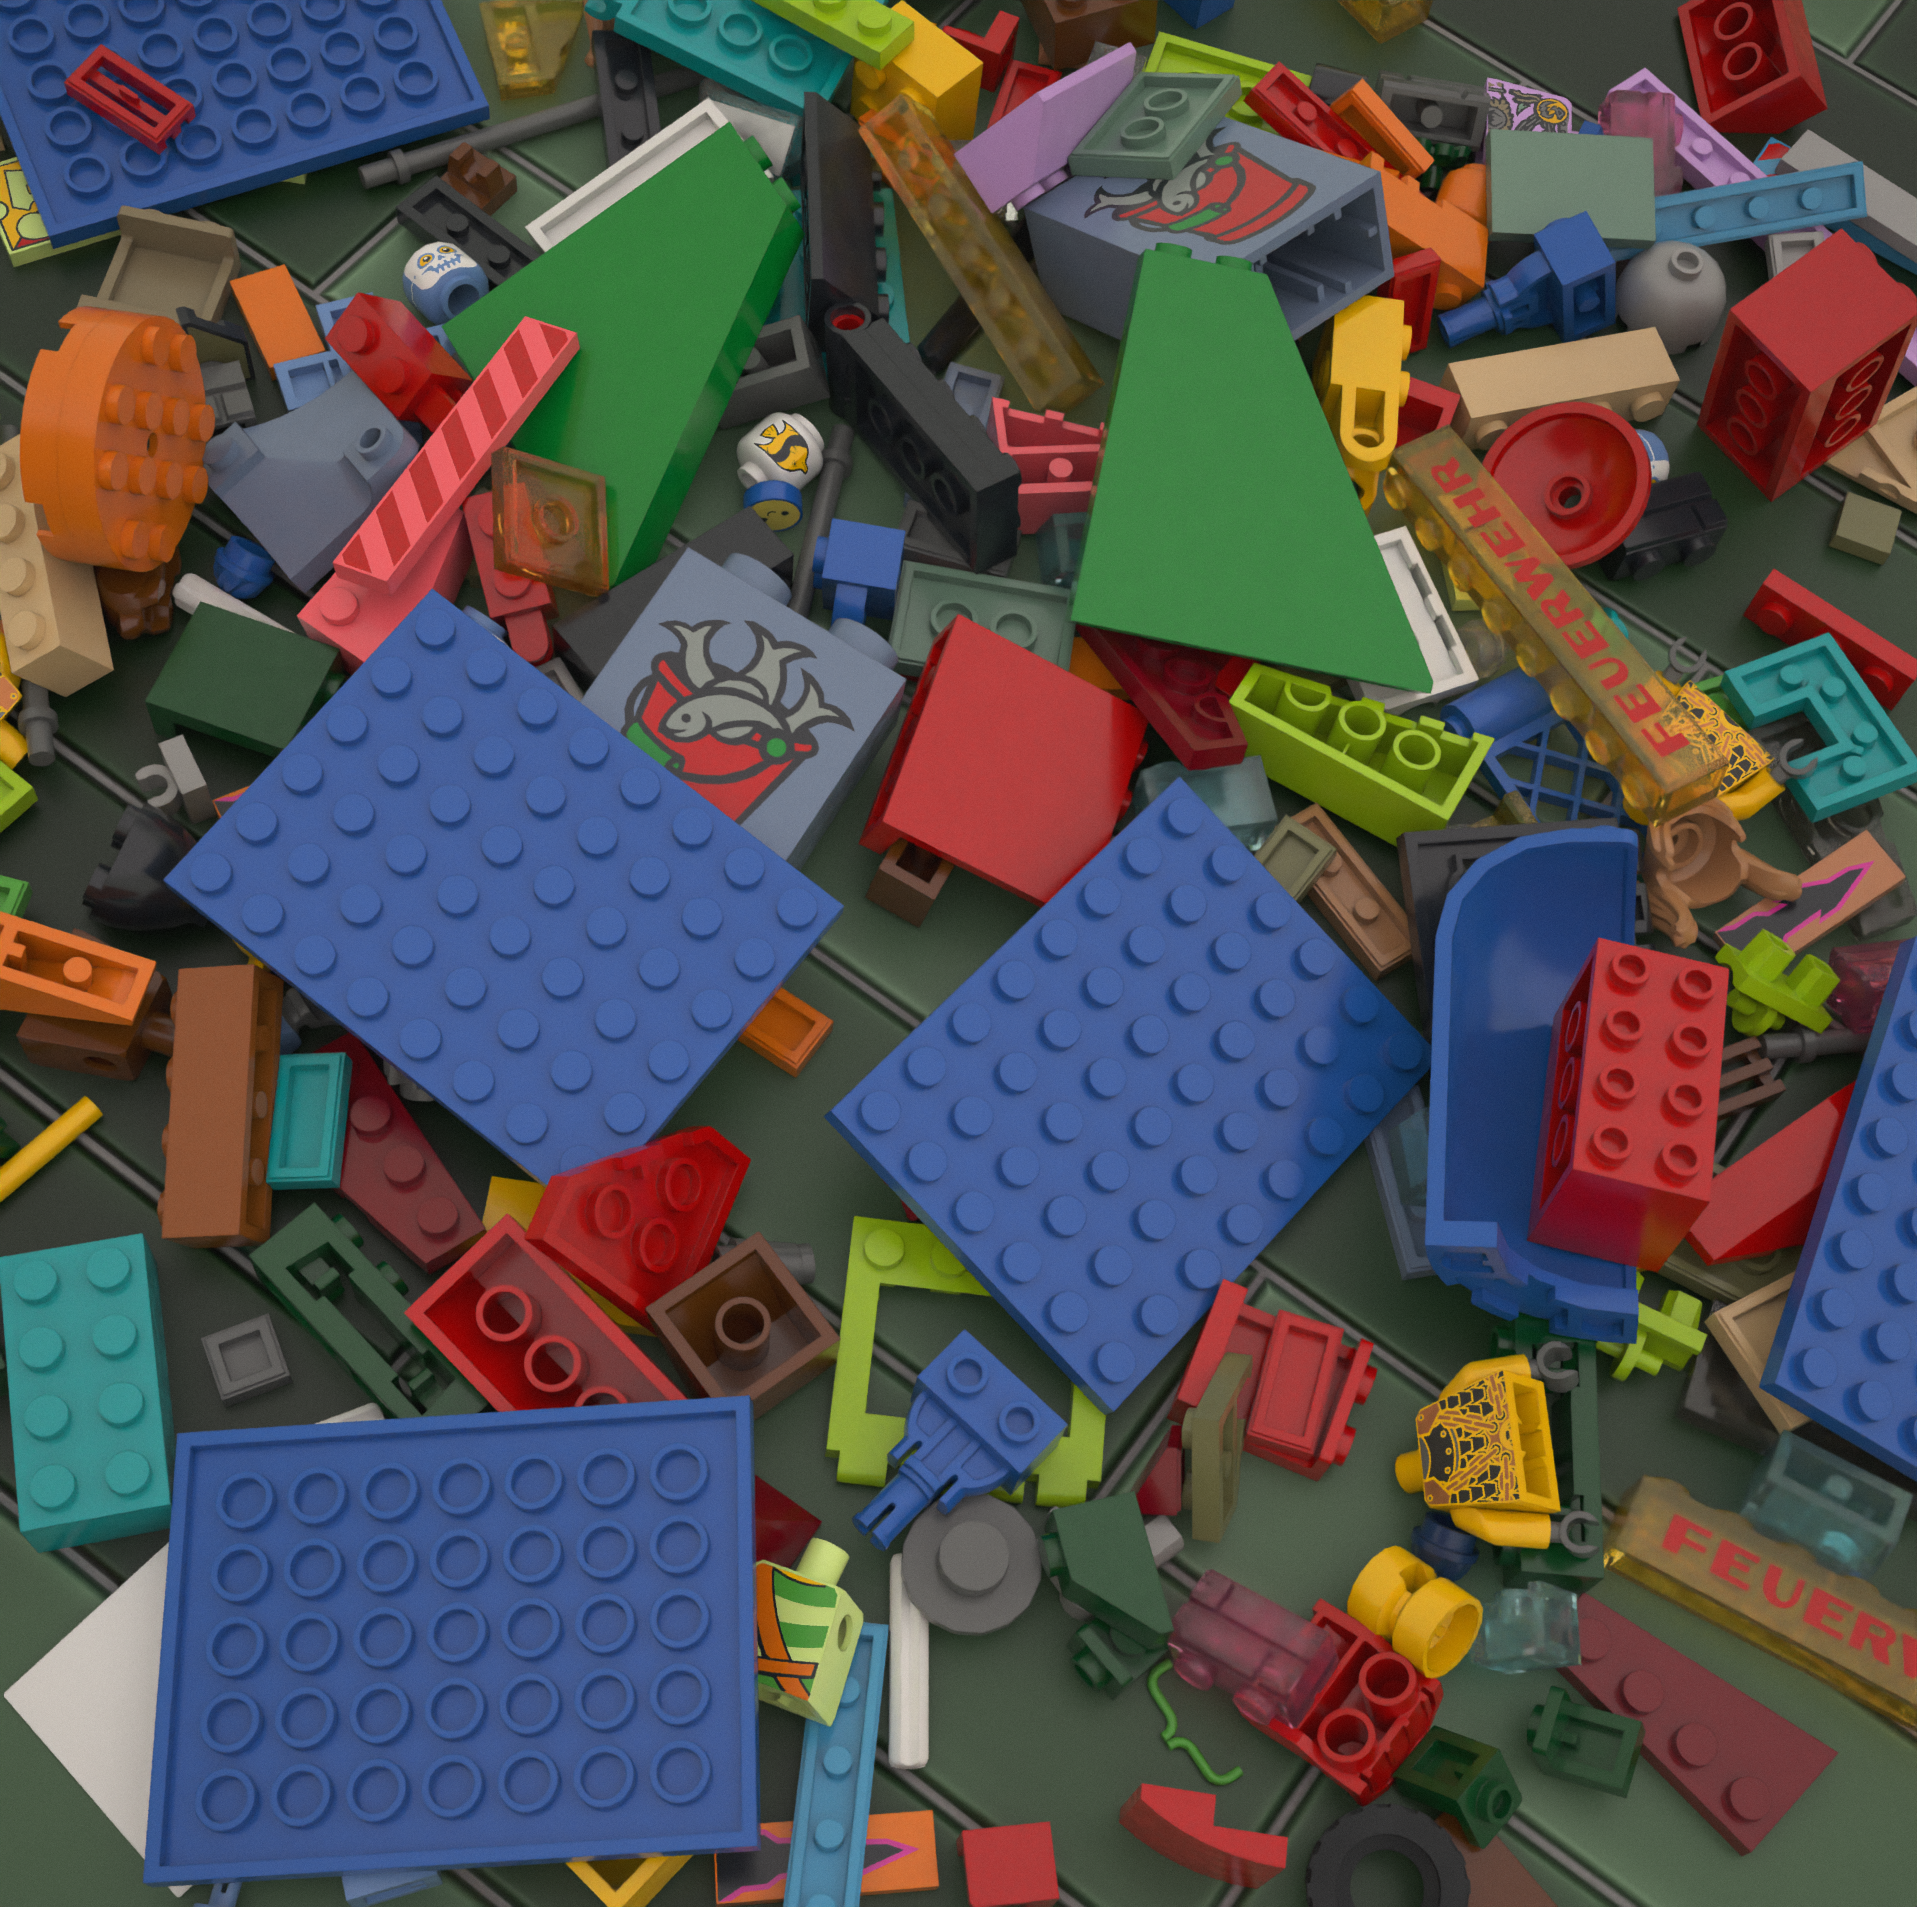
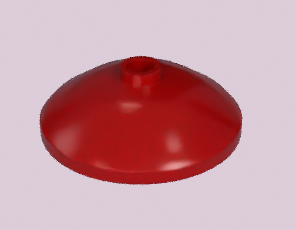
(1569, 453)

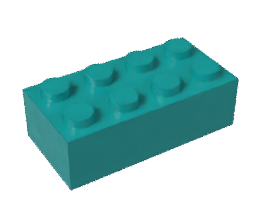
(88, 1392)

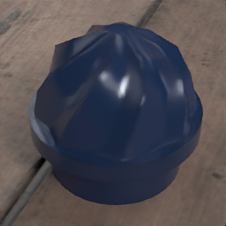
(1444, 1546)

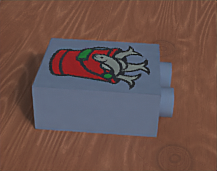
(1244, 195)
(752, 699)

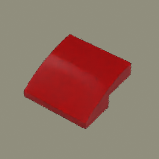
(1182, 1829)

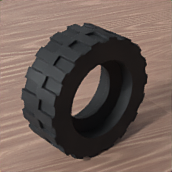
(1386, 1828)

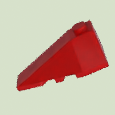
(1772, 1191)

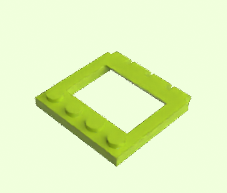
(914, 1257)

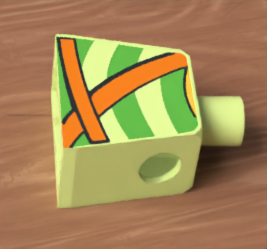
(806, 1632)

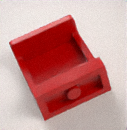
(1247, 1330)

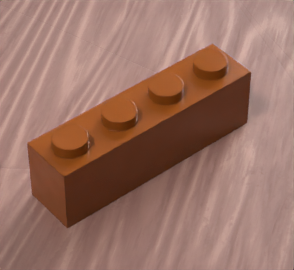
(221, 1106)

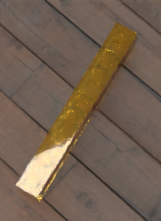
(1554, 627)
(1767, 1595)

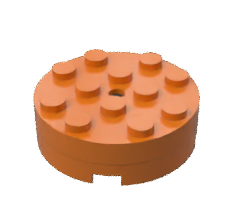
(116, 439)

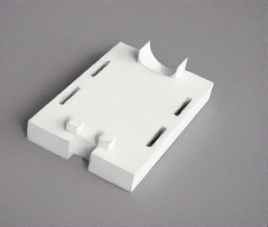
(1447, 663)

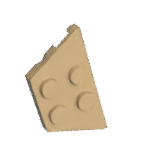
(1886, 454)

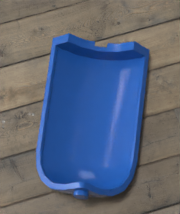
(1501, 969)

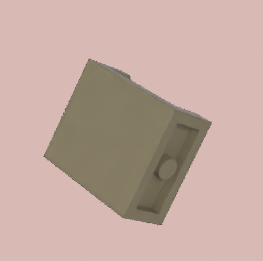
(169, 265)

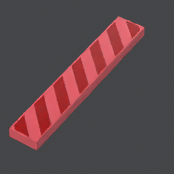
(456, 457)

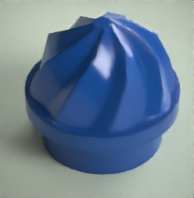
(243, 568)

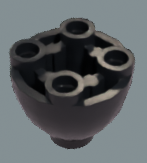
(133, 890)

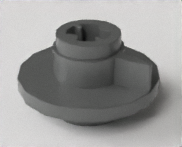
(971, 1566)

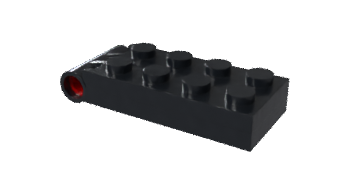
(923, 435)

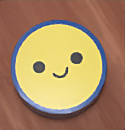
(776, 503)

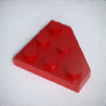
(641, 1216)

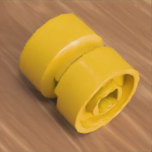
(1415, 1611)

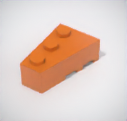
(1421, 224)

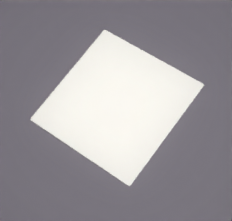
(99, 1699)

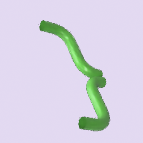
(1182, 1742)

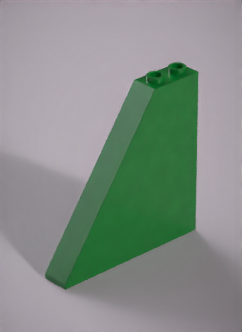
(664, 319)
(1225, 494)

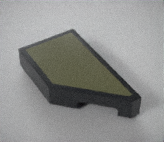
(217, 341)

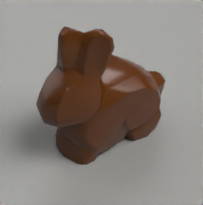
(138, 600)

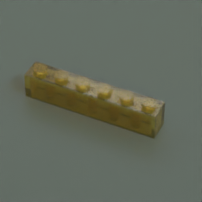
(980, 257)

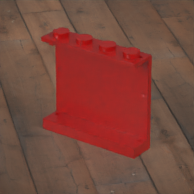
(1007, 765)

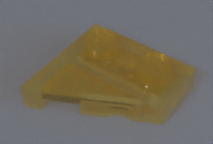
(529, 43)

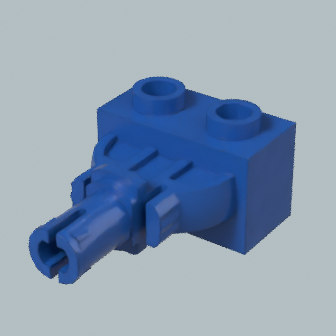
(1562, 283)
(859, 570)
(970, 1430)

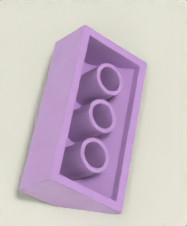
(1031, 145)

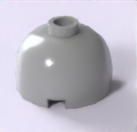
(1673, 290)

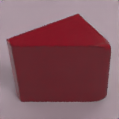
(1163, 1477)

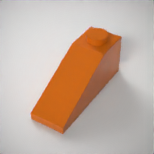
(68, 975)

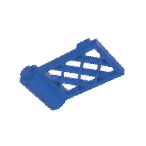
(1515, 713)

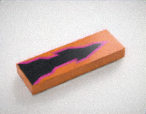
(896, 1860)

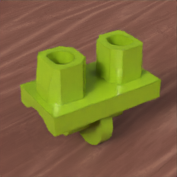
(1767, 995)
(1662, 1336)

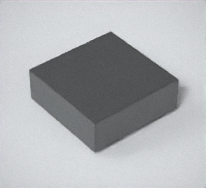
(246, 1360)

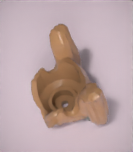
(1698, 864)

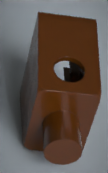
(102, 1047)

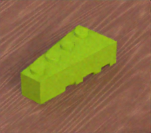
(1354, 755)

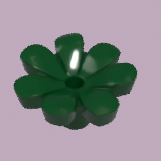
(1445, 157)

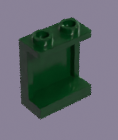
(243, 681)

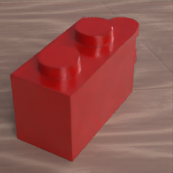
(398, 360)
(512, 600)

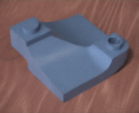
(311, 475)

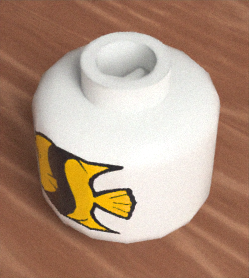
(781, 450)

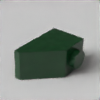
(1108, 1566)

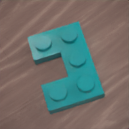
(1863, 747)

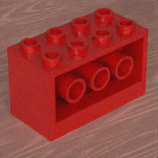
(1807, 363)
(1630, 1106)

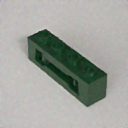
(306, 1254)
(1575, 1460)

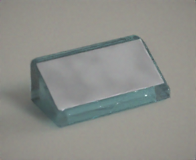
(773, 128)

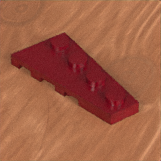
(1174, 695)
(396, 1173)
(1702, 1734)

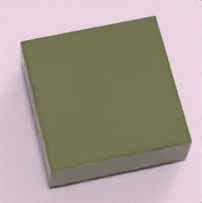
(1865, 528)

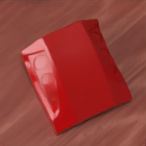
(1366, 1712)

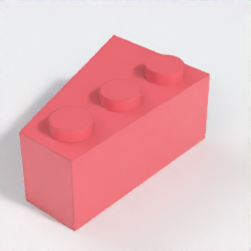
(1053, 459)
(362, 618)

